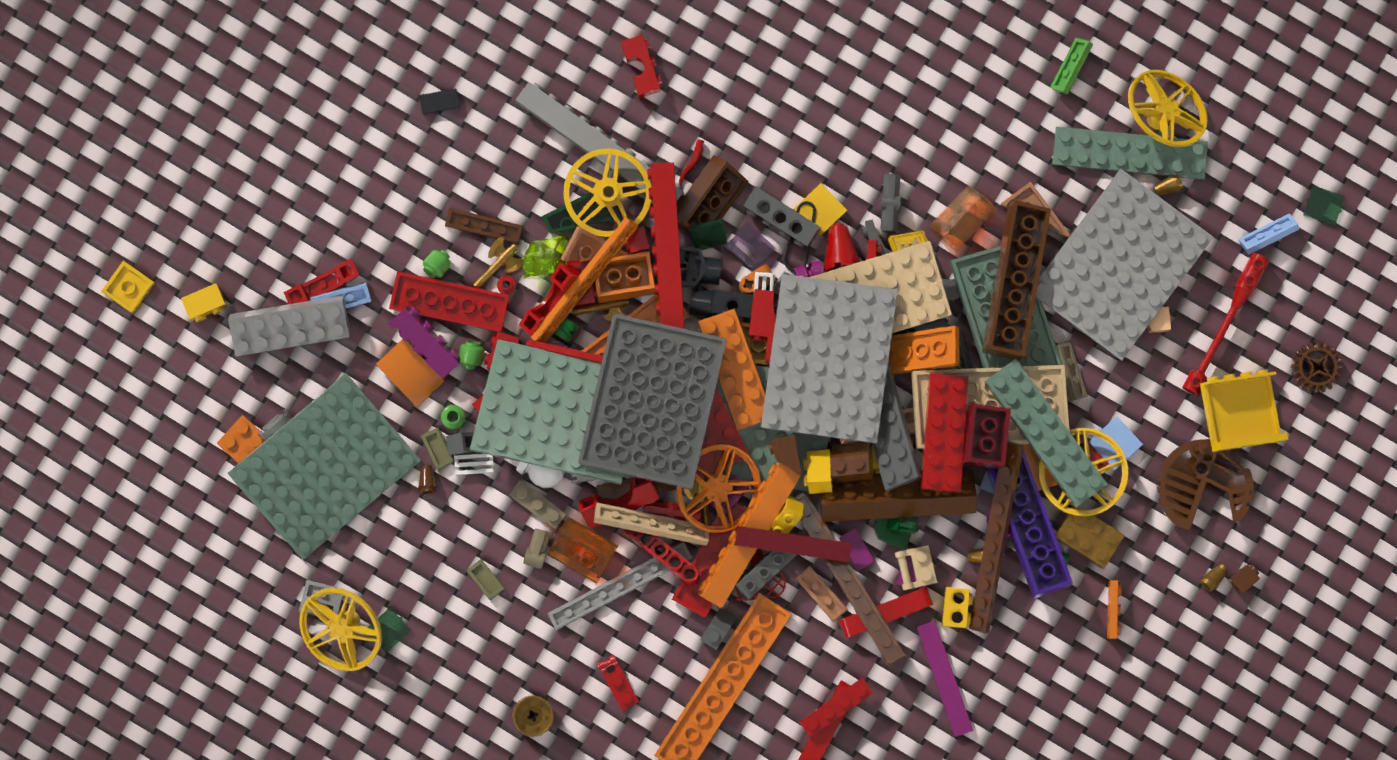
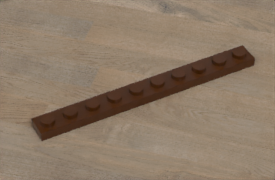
(996, 539)
(853, 587)

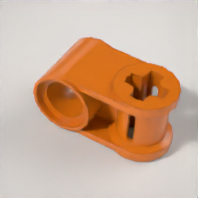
(750, 278)

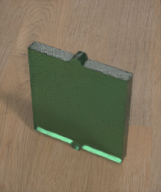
(1323, 205)
(708, 234)
(392, 629)

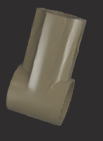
(536, 553)

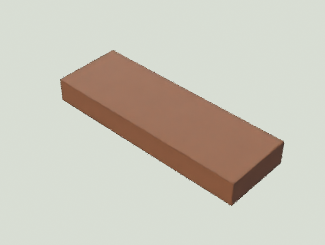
(821, 593)

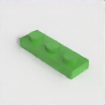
(1071, 66)

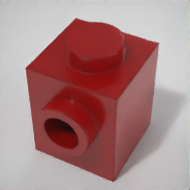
(637, 242)

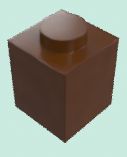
(1244, 578)

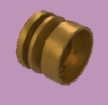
(543, 720)

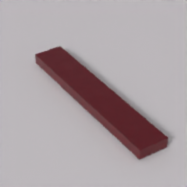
(793, 544)

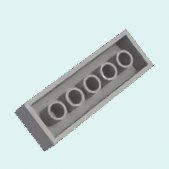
(289, 325)

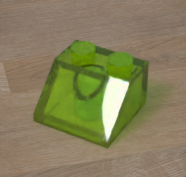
(543, 257)

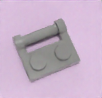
(329, 599)

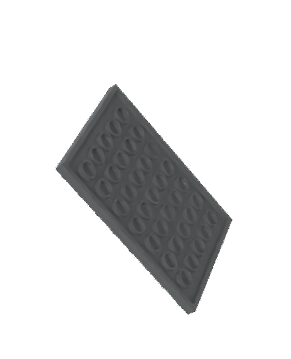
(652, 401)

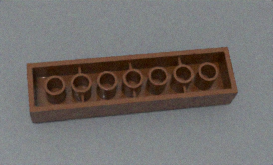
(1016, 280)
(871, 501)

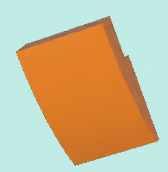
(410, 372)

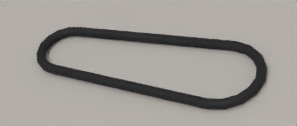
(790, 237)

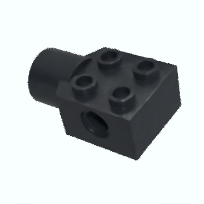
(698, 269)
(713, 302)

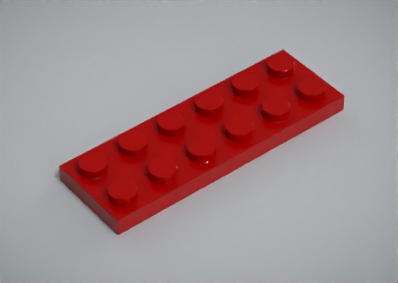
(450, 301)
(944, 432)
(703, 561)

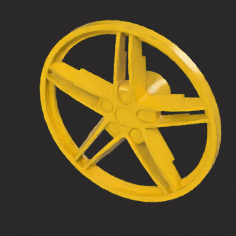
(1166, 109)
(606, 191)
(1087, 431)
(340, 627)

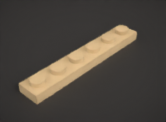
(649, 524)

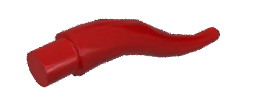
(697, 154)

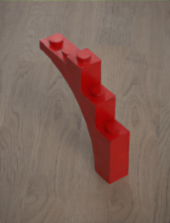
(763, 319)

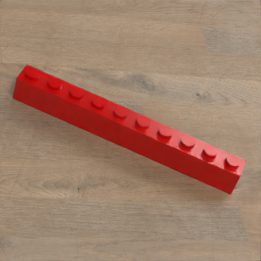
(667, 244)

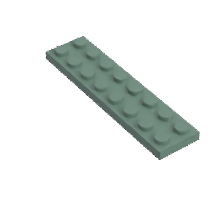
(1127, 152)
(1045, 433)

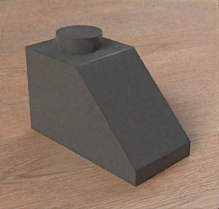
(459, 443)
(718, 628)

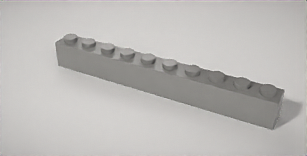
(580, 133)

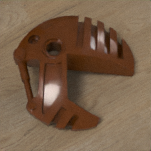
(1183, 486)

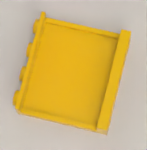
(1241, 411)

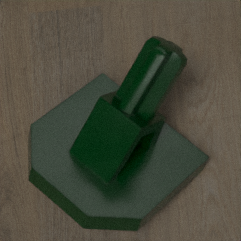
(896, 530)

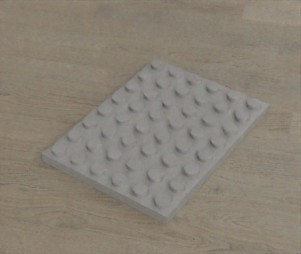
(1121, 264)
(829, 358)

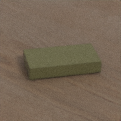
(437, 448)
(485, 579)

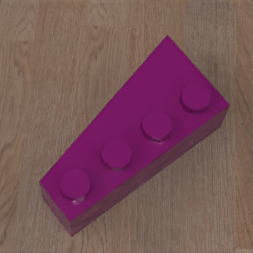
(425, 340)

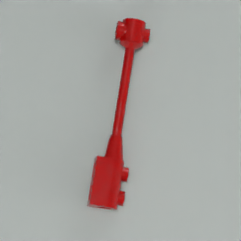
(1244, 289)

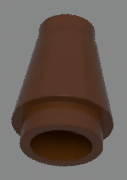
(427, 481)

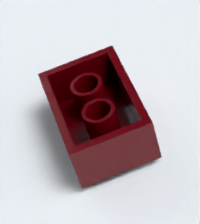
(986, 436)

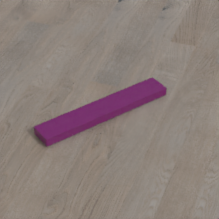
(944, 678)

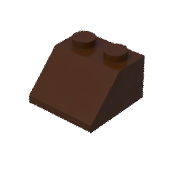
(786, 451)
(851, 462)

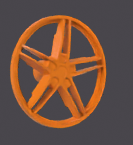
(717, 488)

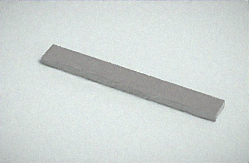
(613, 589)

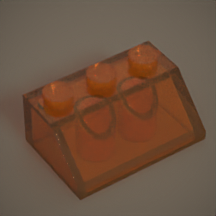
(963, 218)
(582, 550)

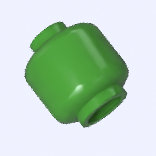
(436, 263)
(471, 354)
(453, 411)

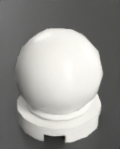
(540, 475)

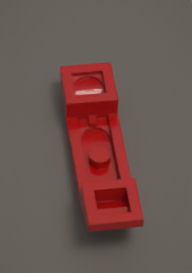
(324, 283)

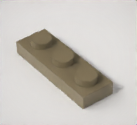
(1076, 388)
(537, 504)

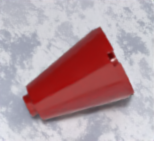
(840, 248)

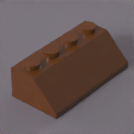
(710, 194)

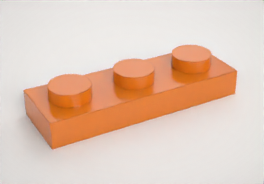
(1114, 609)

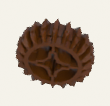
(1310, 362)

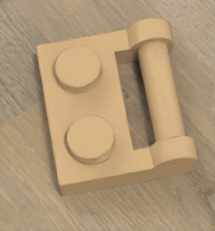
(922, 567)

